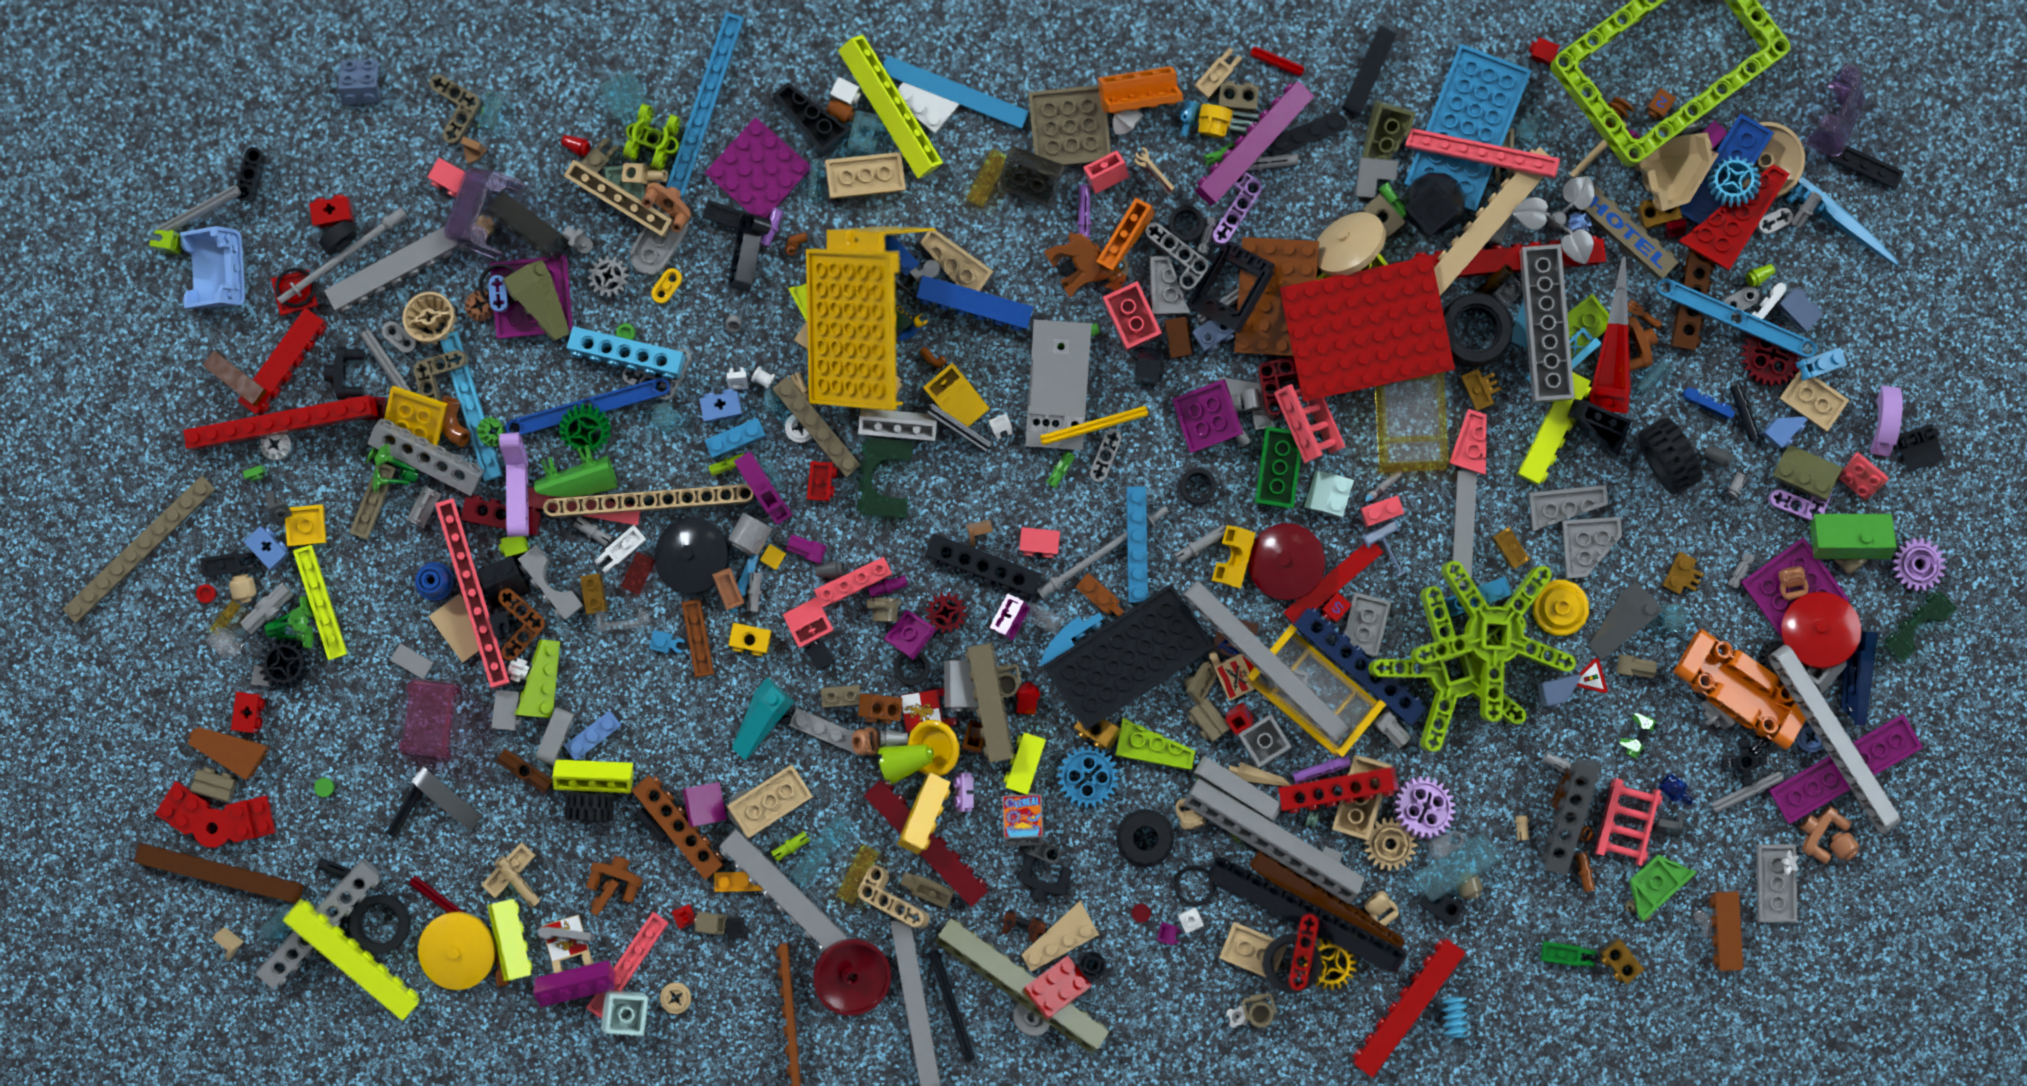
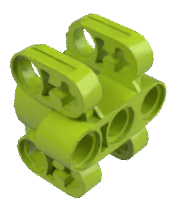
(637, 141)

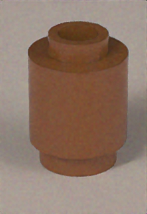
(841, 111)

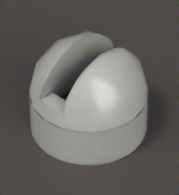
(733, 323)

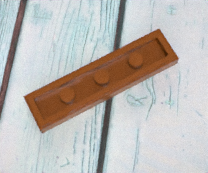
(697, 638)

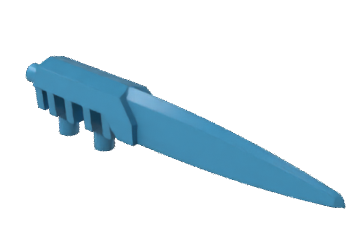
(1839, 217)

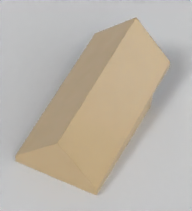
(1360, 816)

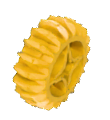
(1344, 972)

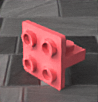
(1862, 476)

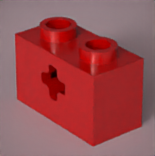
(322, 218)
(243, 721)

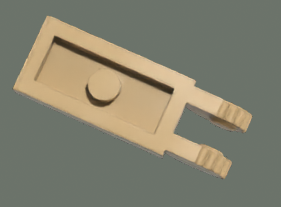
(1216, 74)

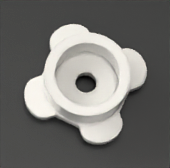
(1232, 1014)

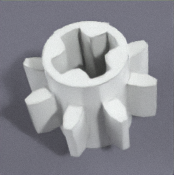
(518, 670)

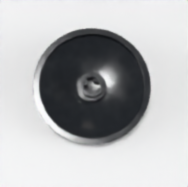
(690, 554)

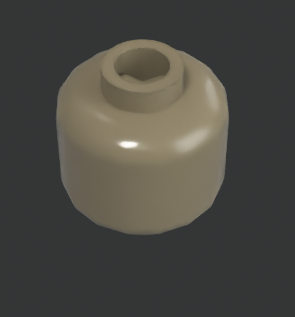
(1471, 888)

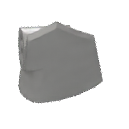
(1245, 395)

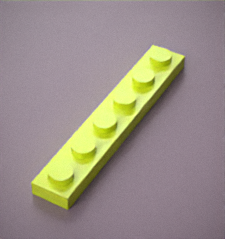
(320, 602)

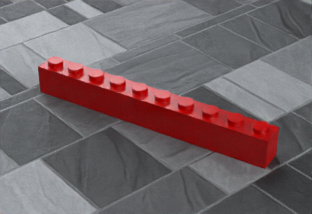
(1492, 260)
(280, 422)

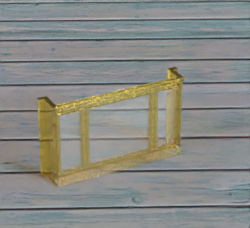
(1412, 425)

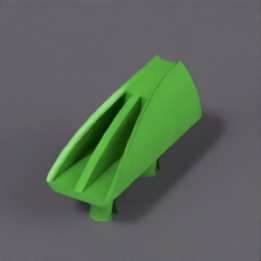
(580, 480)

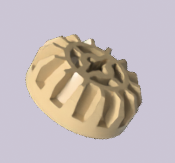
(418, 314)

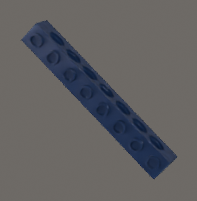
(1303, 625)

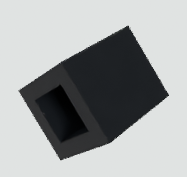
(820, 655)

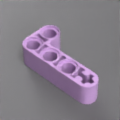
(1234, 210)

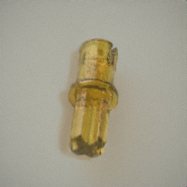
(226, 616)

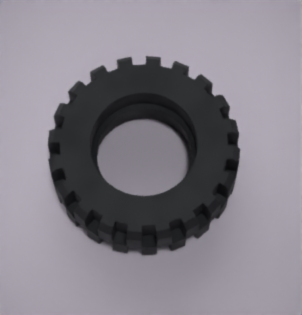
(1670, 455)

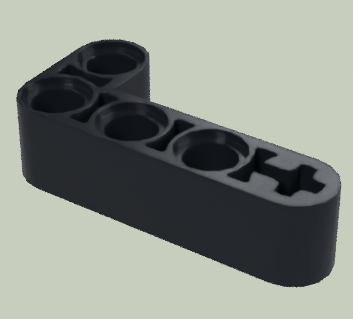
(746, 251)

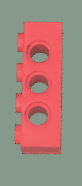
(853, 582)

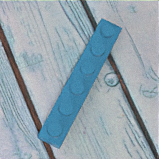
(1136, 543)

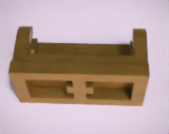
(1510, 548)

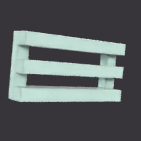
(1242, 122)

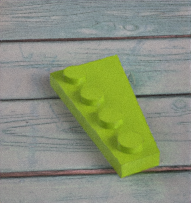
(540, 687)

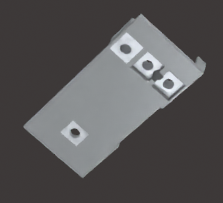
(1058, 380)

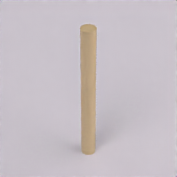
(1589, 158)

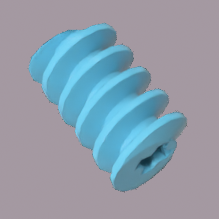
(1455, 1017)

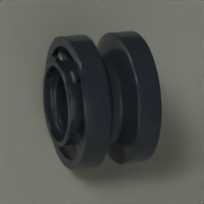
(1088, 956)

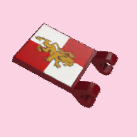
(922, 707)

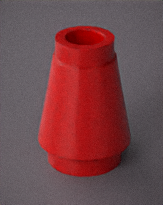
(577, 145)

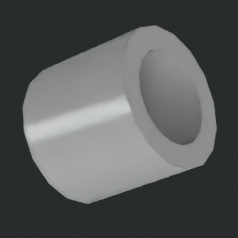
(750, 535)

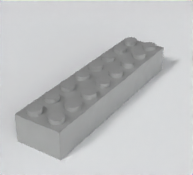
(1546, 323)

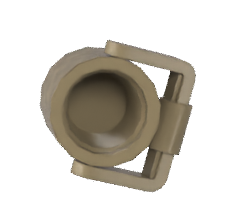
(884, 609)
(1008, 681)
(1259, 1012)

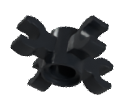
(1746, 777)

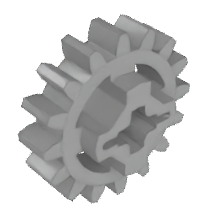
(611, 268)

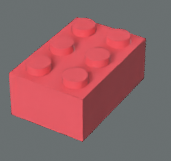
(1131, 316)

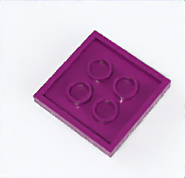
(1207, 416)

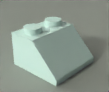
(1329, 494)

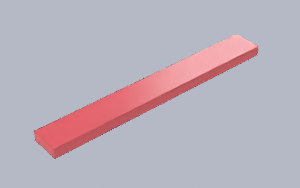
(1483, 153)

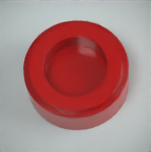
(206, 593)

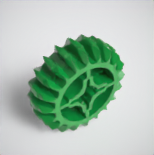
(571, 436)

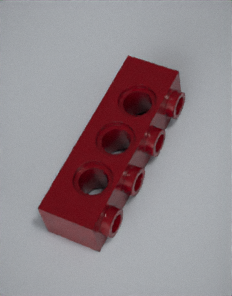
(471, 514)

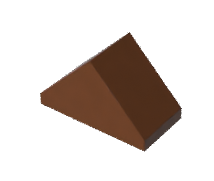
(973, 739)

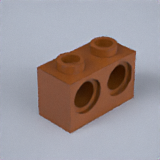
(880, 707)

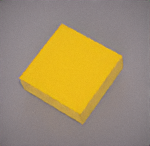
(773, 557)

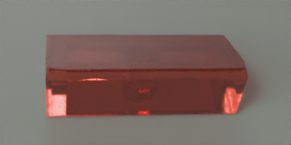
(638, 573)

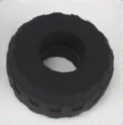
(1164, 841)

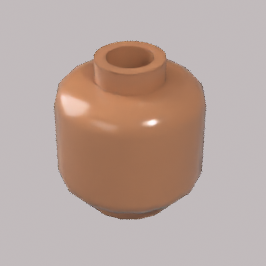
(1844, 846)

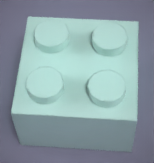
(624, 1012)

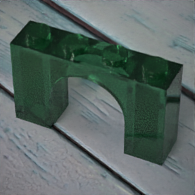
(877, 452)

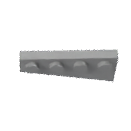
(1562, 504)

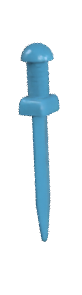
(745, 577)

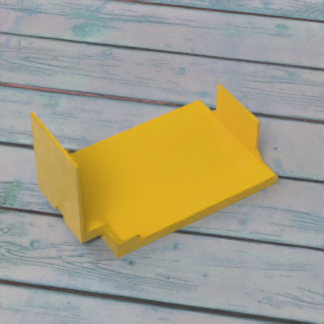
(853, 318)

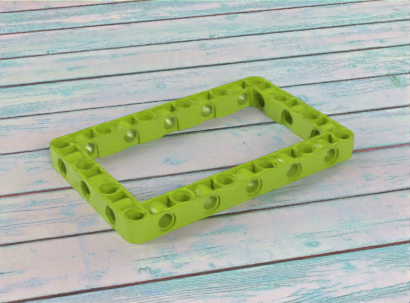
(1763, 31)

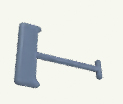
(1381, 533)

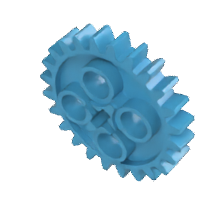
(1100, 790)

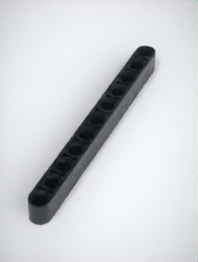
(1295, 908)

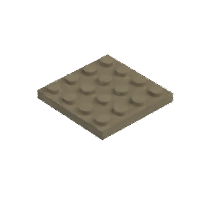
(1069, 125)

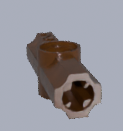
(515, 763)

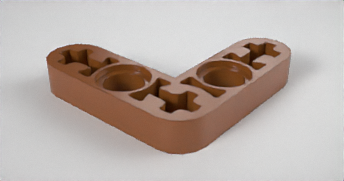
(525, 627)

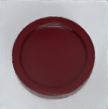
(1141, 913)

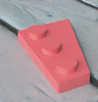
(1471, 444)

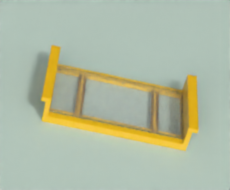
(1328, 683)

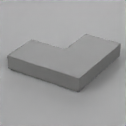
(1370, 170)

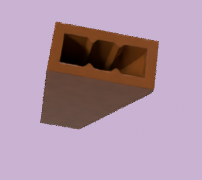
(232, 752)

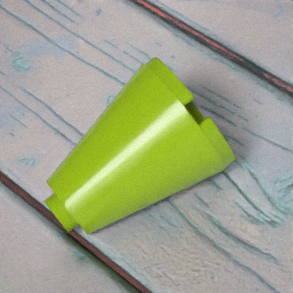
(904, 760)

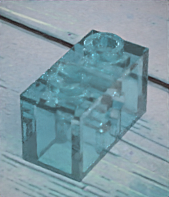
(857, 142)

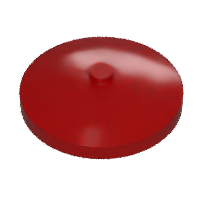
(1821, 629)

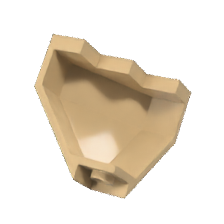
(1677, 169)

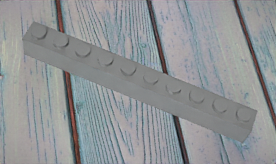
(1274, 841)

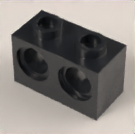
(1439, 908)

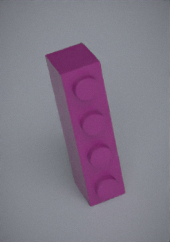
(574, 983)

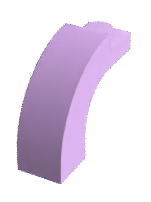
(1889, 420)

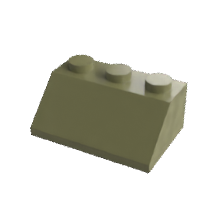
(1807, 473)

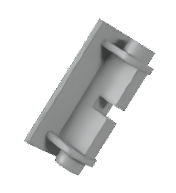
(423, 506)

